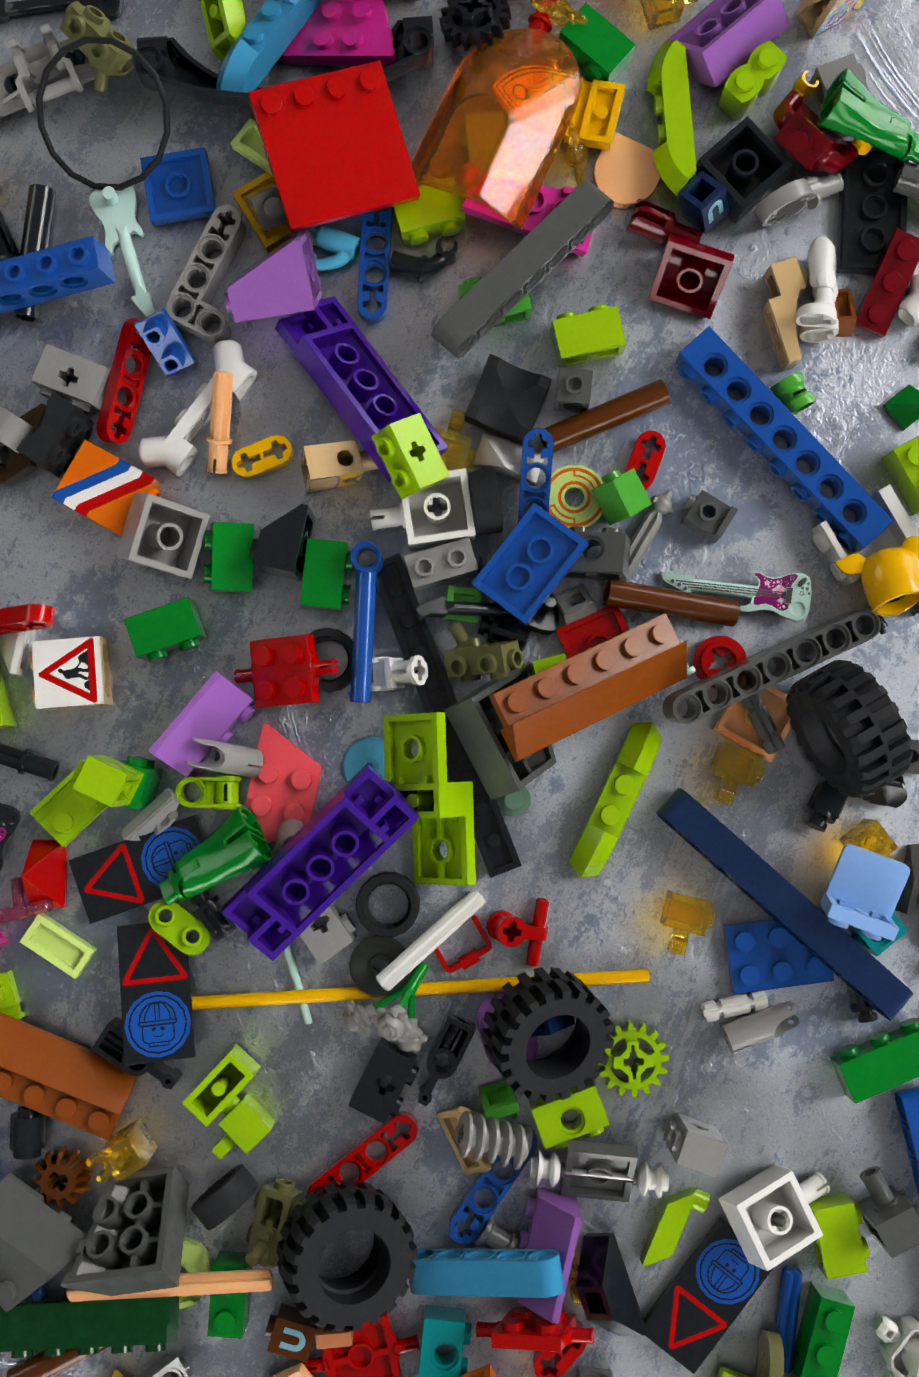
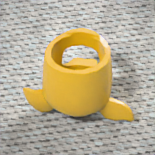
(887, 576)

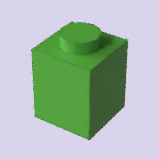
(621, 495)

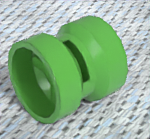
(793, 393)

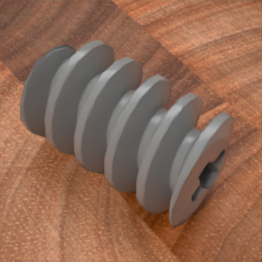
(493, 1139)

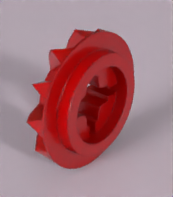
(722, 647)

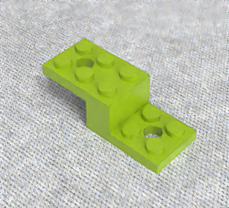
(443, 806)

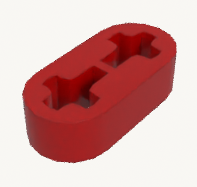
(652, 464)
(562, 1360)

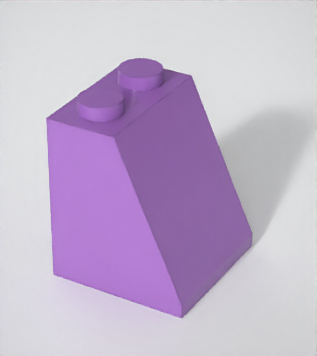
(278, 283)

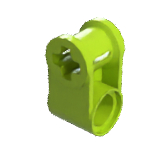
(212, 792)

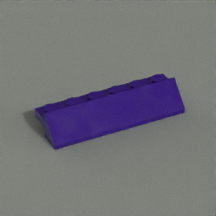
(350, 374)
(320, 862)

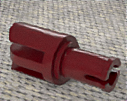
(658, 223)

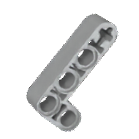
(213, 271)

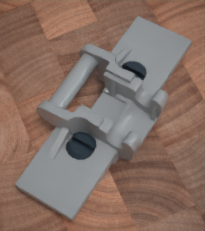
(25, 72)

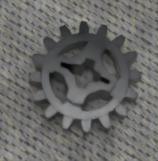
(474, 22)

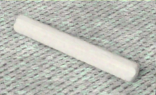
(430, 940)

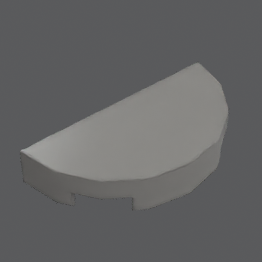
(155, 817)

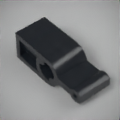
(440, 1045)
(111, 1048)

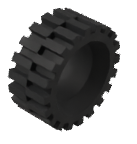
(529, 1006)

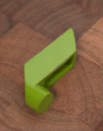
(670, 1223)

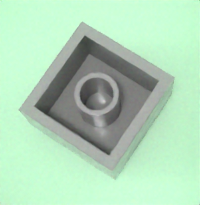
(162, 535)

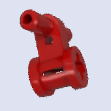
(518, 930)

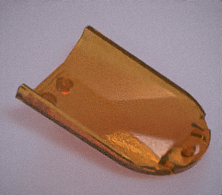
(502, 122)

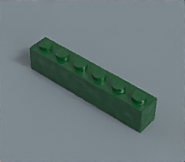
(89, 1325)

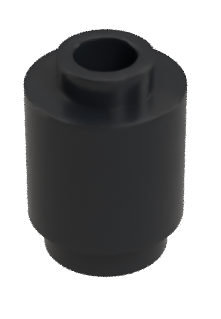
(27, 1133)

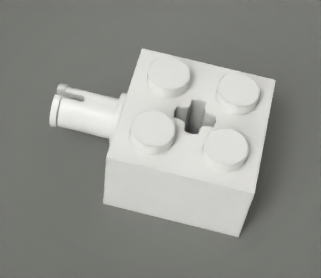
(422, 526)
(774, 1215)

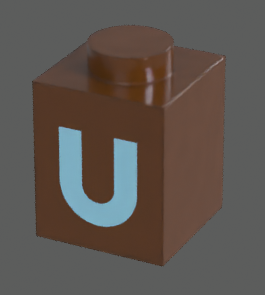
(290, 1334)

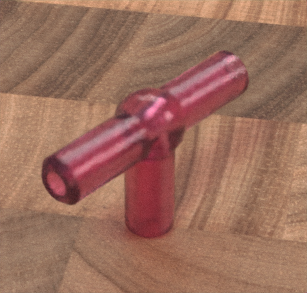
(21, 909)

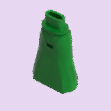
(856, 113)
(227, 852)

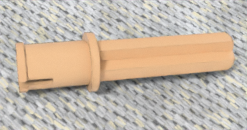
(220, 422)

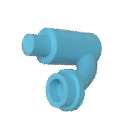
(337, 241)

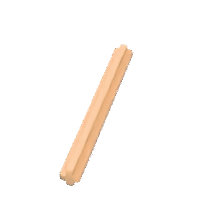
(195, 1284)

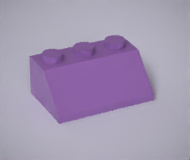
(726, 36)
(208, 715)
(551, 1225)

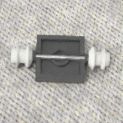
(599, 1171)

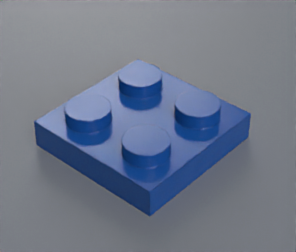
(179, 187)

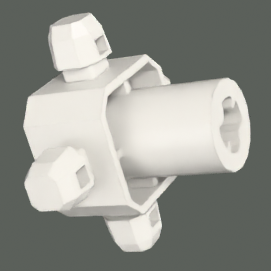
(899, 1345)

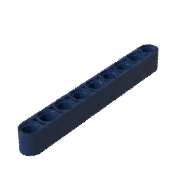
(785, 904)

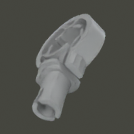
(797, 196)

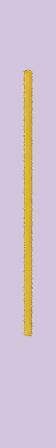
(424, 989)

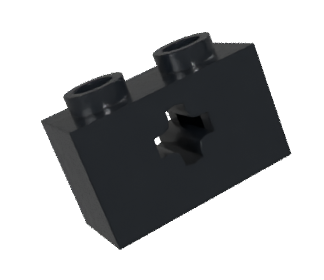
(380, 1101)

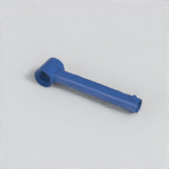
(363, 622)

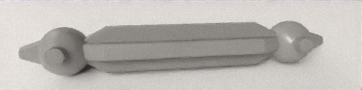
(647, 530)

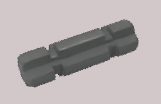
(763, 724)

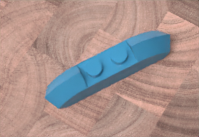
(263, 43)

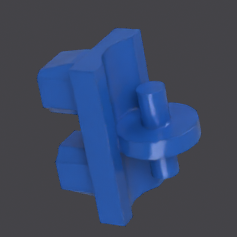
(165, 342)

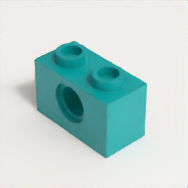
(442, 1327)

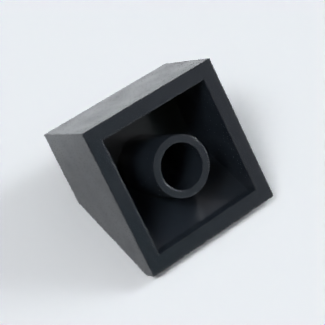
(283, 544)

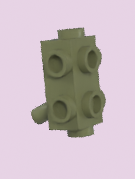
(107, 58)
(473, 659)
(269, 1220)

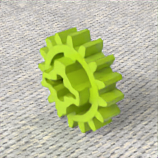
(646, 1059)

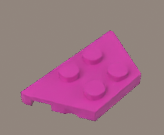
(344, 35)

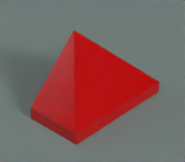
(46, 872)

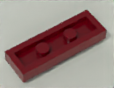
(888, 283)

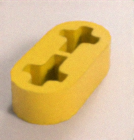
(259, 450)

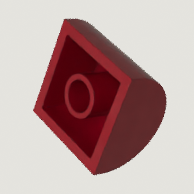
(690, 276)

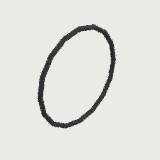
(40, 114)

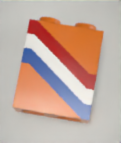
(102, 487)

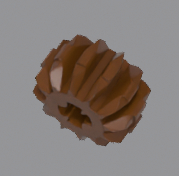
(62, 1189)

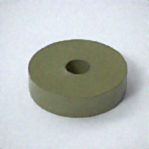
(770, 1355)

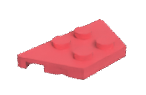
(285, 784)

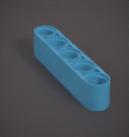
(488, 1273)

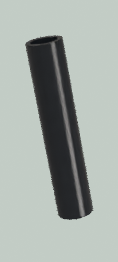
(36, 234)

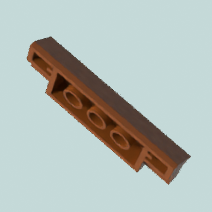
(590, 686)
(61, 1078)

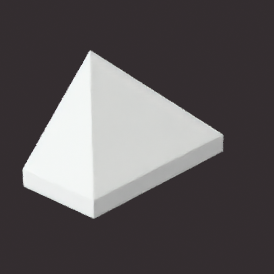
(505, 458)
(16, 651)

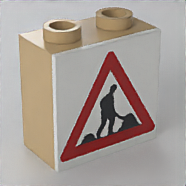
(71, 673)

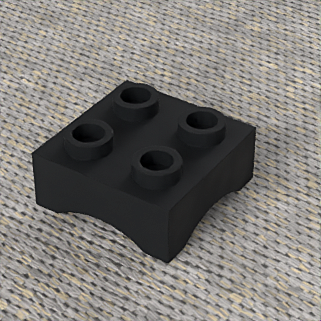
(507, 399)
(58, 436)

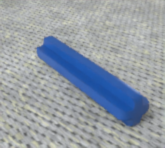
(788, 1312)

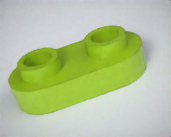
(178, 928)

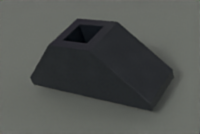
(606, 1287)

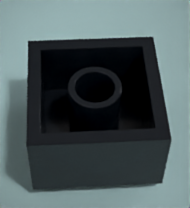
(746, 166)

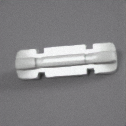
(734, 1005)

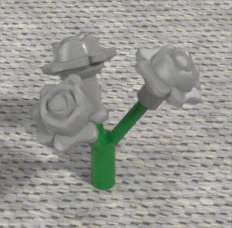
(391, 1022)

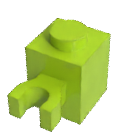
(244, 1125)

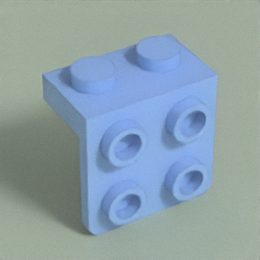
(865, 892)

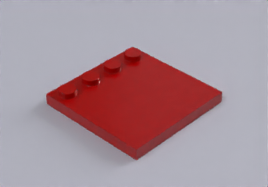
(334, 145)

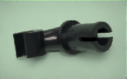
(423, 267)

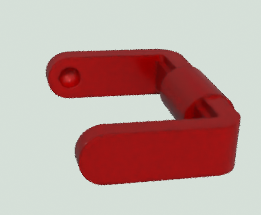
(470, 957)

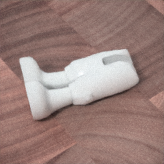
(820, 318)

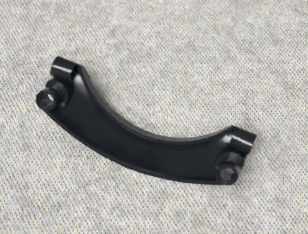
(190, 79)

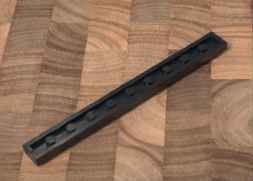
(436, 696)

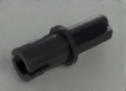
(28, 762)

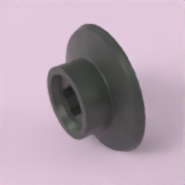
(363, 959)

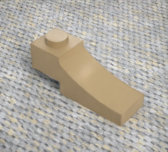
(785, 285)

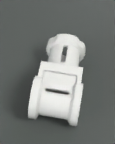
(394, 673)

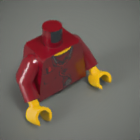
(804, 140)

